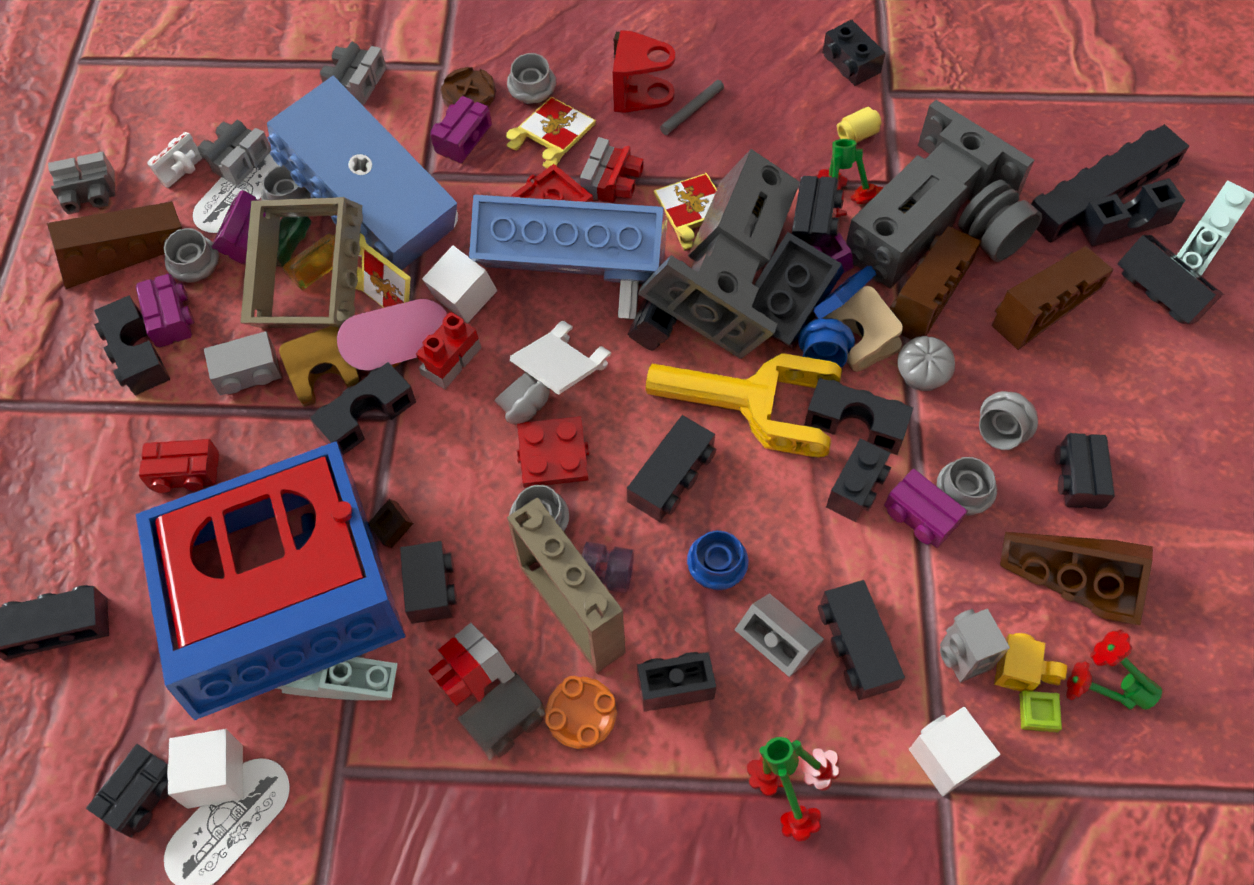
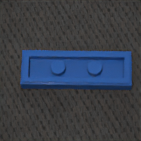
(844, 292)

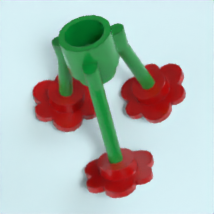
(843, 156)
(1137, 686)
(773, 770)

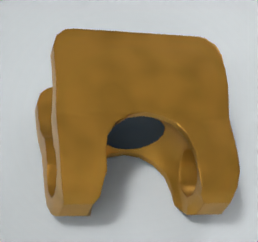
(312, 357)

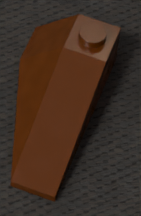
(1094, 572)

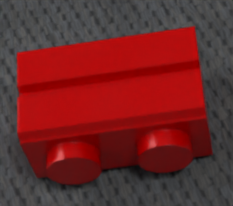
(179, 465)

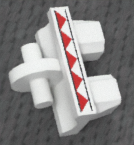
(175, 160)

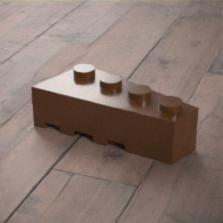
(110, 241)
(934, 282)
(1049, 296)

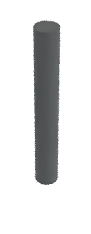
(691, 107)

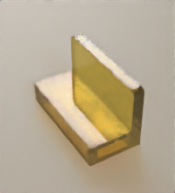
(311, 262)

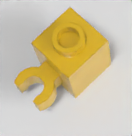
(1024, 665)

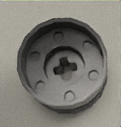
(999, 220)

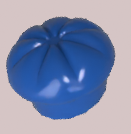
(826, 340)
(717, 560)

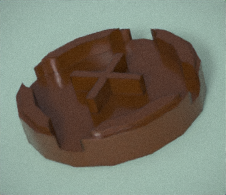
(470, 84)

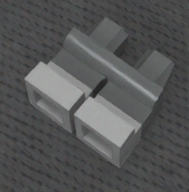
(356, 69)
(235, 151)
(83, 182)

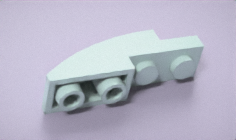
(1215, 226)
(348, 680)

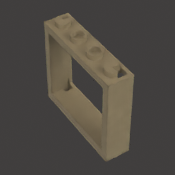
(262, 260)
(568, 585)

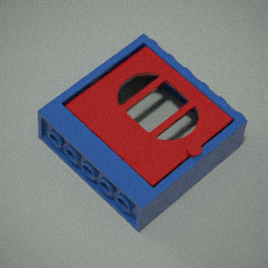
(279, 619)

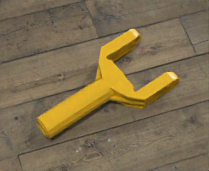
(753, 397)

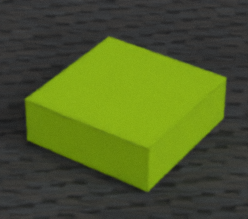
(1040, 711)

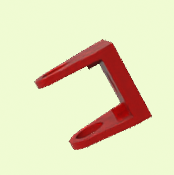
(631, 69)

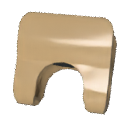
(872, 321)

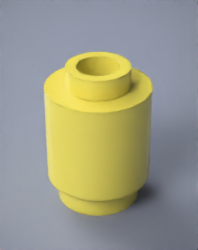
(859, 125)

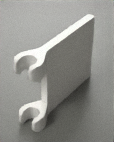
(556, 361)

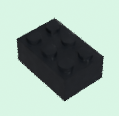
(794, 285)

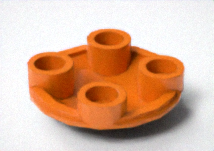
(581, 712)

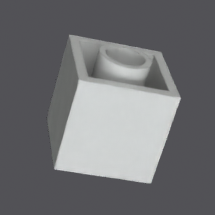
(460, 284)
(953, 750)
(205, 768)

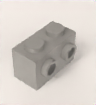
(242, 363)
(779, 634)
(973, 644)

